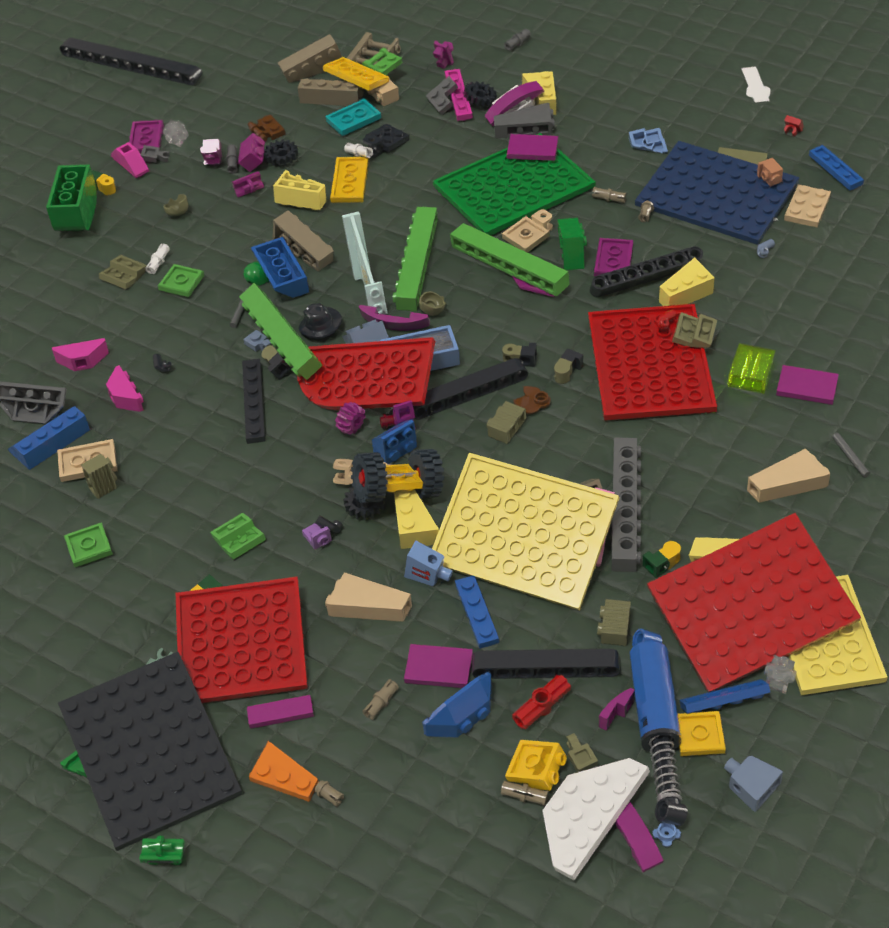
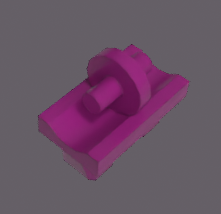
(443, 54)
(247, 184)

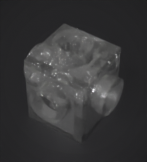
(175, 132)
(780, 673)

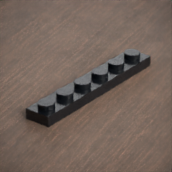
(253, 401)

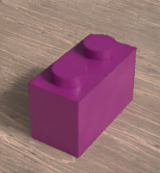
(251, 152)

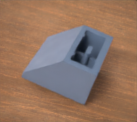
(371, 332)

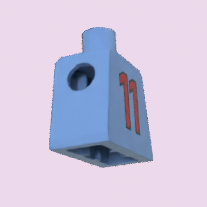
(426, 565)

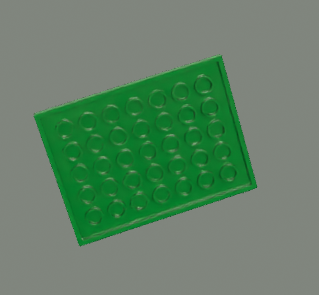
(505, 190)

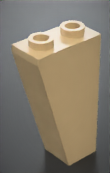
(789, 477)
(367, 600)

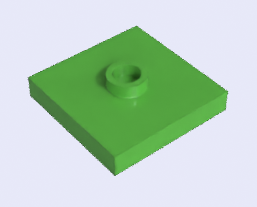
(181, 280)
(88, 544)

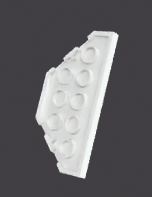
(586, 810)

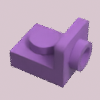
(317, 536)

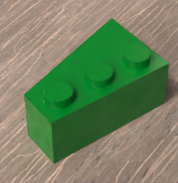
(572, 242)

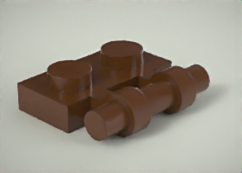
(267, 128)

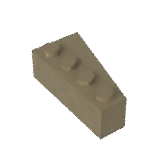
(310, 59)
(302, 241)

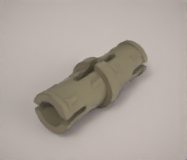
(609, 195)
(380, 699)
(510, 789)

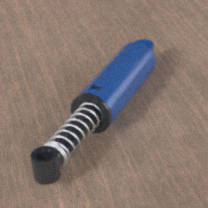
(658, 720)

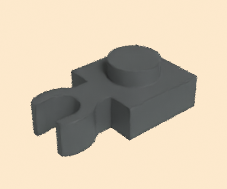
(153, 154)

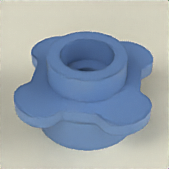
(666, 839)

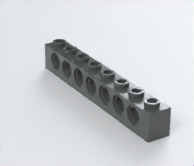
(625, 517)

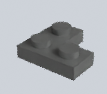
(439, 95)

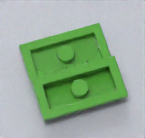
(238, 536)

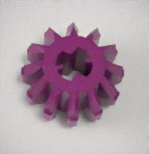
(350, 418)

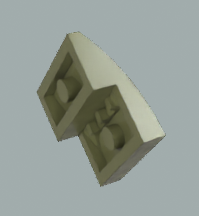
(123, 272)
(694, 331)

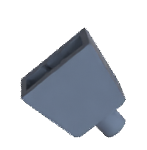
(753, 780)

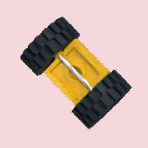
(374, 477)

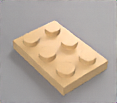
(807, 205)
(71, 458)

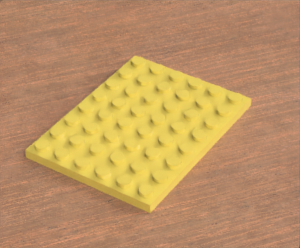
(525, 530)

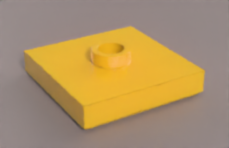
(701, 733)

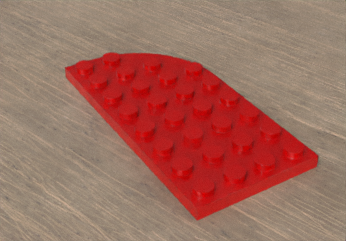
(370, 373)

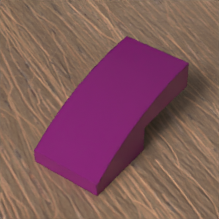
(403, 412)
(618, 706)

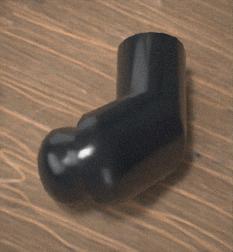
(159, 365)
(334, 527)

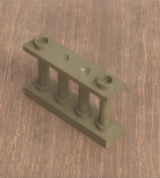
(363, 48)

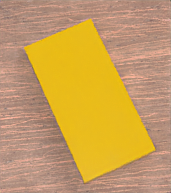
(356, 73)
(349, 179)

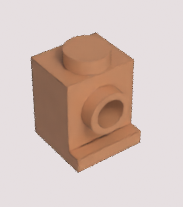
(770, 171)

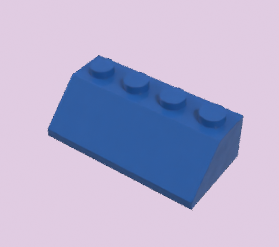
(281, 267)
(50, 438)

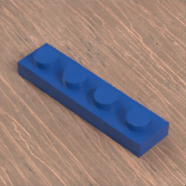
(836, 167)
(477, 612)
(732, 695)

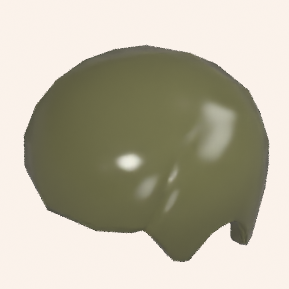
(177, 207)
(431, 303)

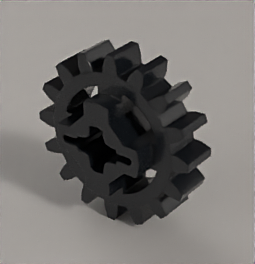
(480, 93)
(281, 152)
(359, 509)

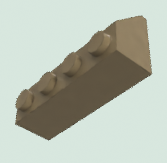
(329, 92)

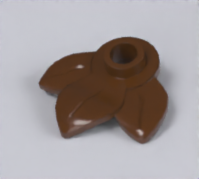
(533, 399)

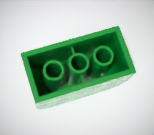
(72, 198)

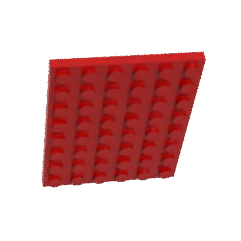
(643, 369)
(753, 602)

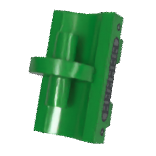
(162, 851)

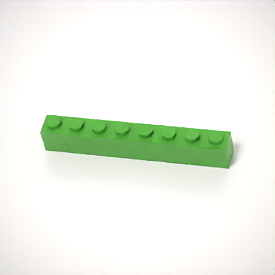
(416, 259)
(510, 259)
(280, 332)

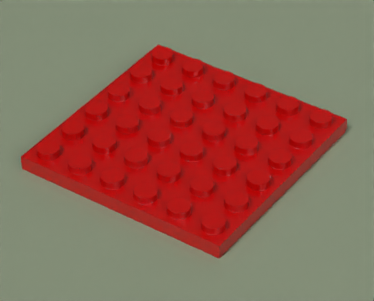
(242, 639)

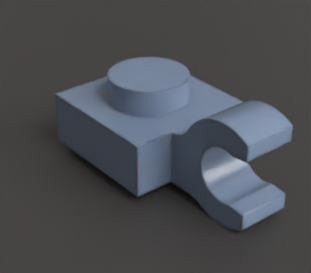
(256, 341)

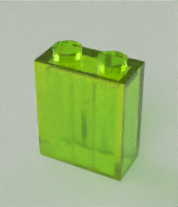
(751, 368)

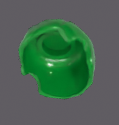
(255, 274)

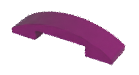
(512, 98)
(414, 322)
(638, 838)

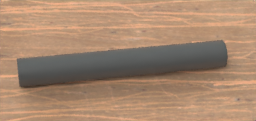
(237, 315)
(851, 455)

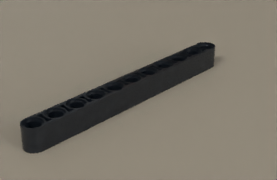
(131, 61)

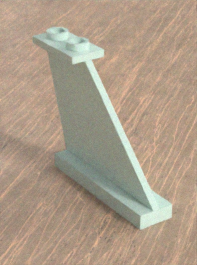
(360, 261)

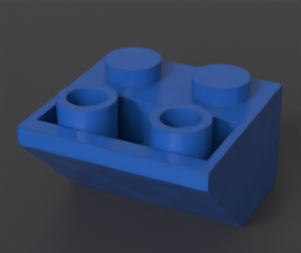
(396, 441)

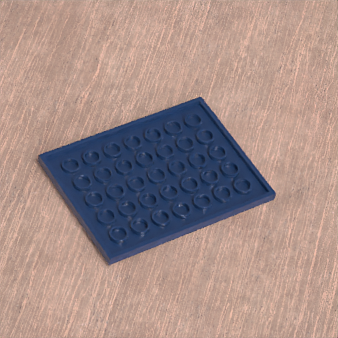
(716, 192)

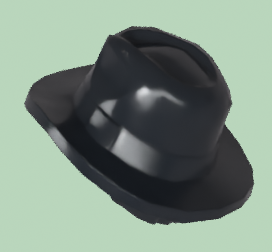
(320, 321)

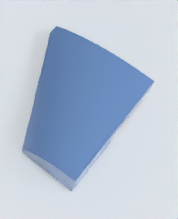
(648, 140)

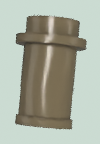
(646, 209)
(324, 790)

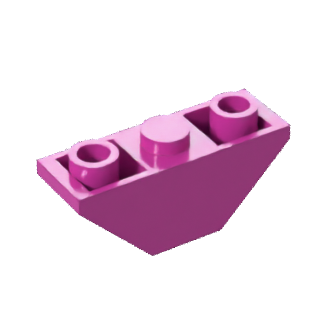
(130, 159)
(81, 355)
(123, 391)

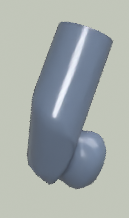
(762, 249)

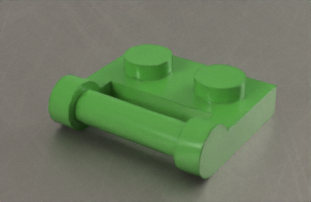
(385, 65)

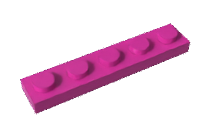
(461, 106)

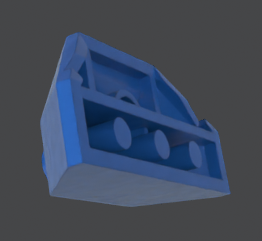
(461, 710)

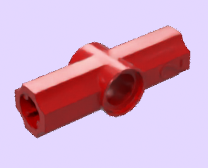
(533, 708)

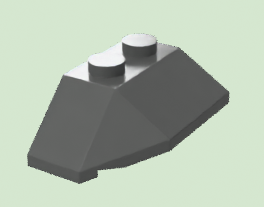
(31, 402)

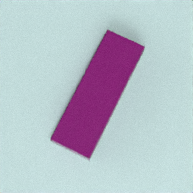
(280, 711)

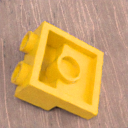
(536, 764)

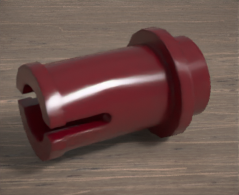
(386, 421)

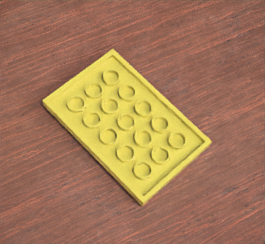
(841, 658)

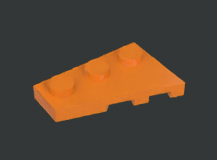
(283, 774)

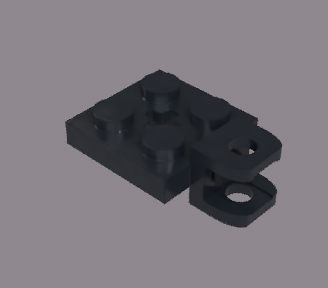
(385, 138)

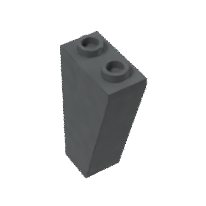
(525, 121)

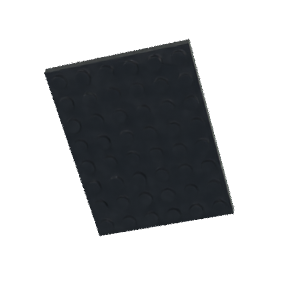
(148, 750)

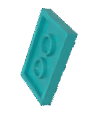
(353, 117)

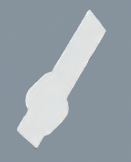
(756, 88)

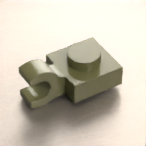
(580, 756)

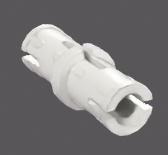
(358, 150)
(157, 258)

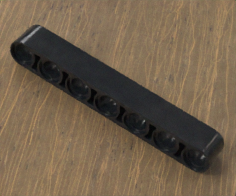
(639, 275)
(471, 387)
(546, 663)

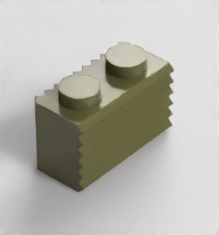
(506, 422)
(99, 475)
(615, 622)

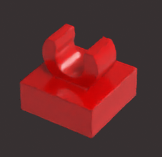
(793, 123)

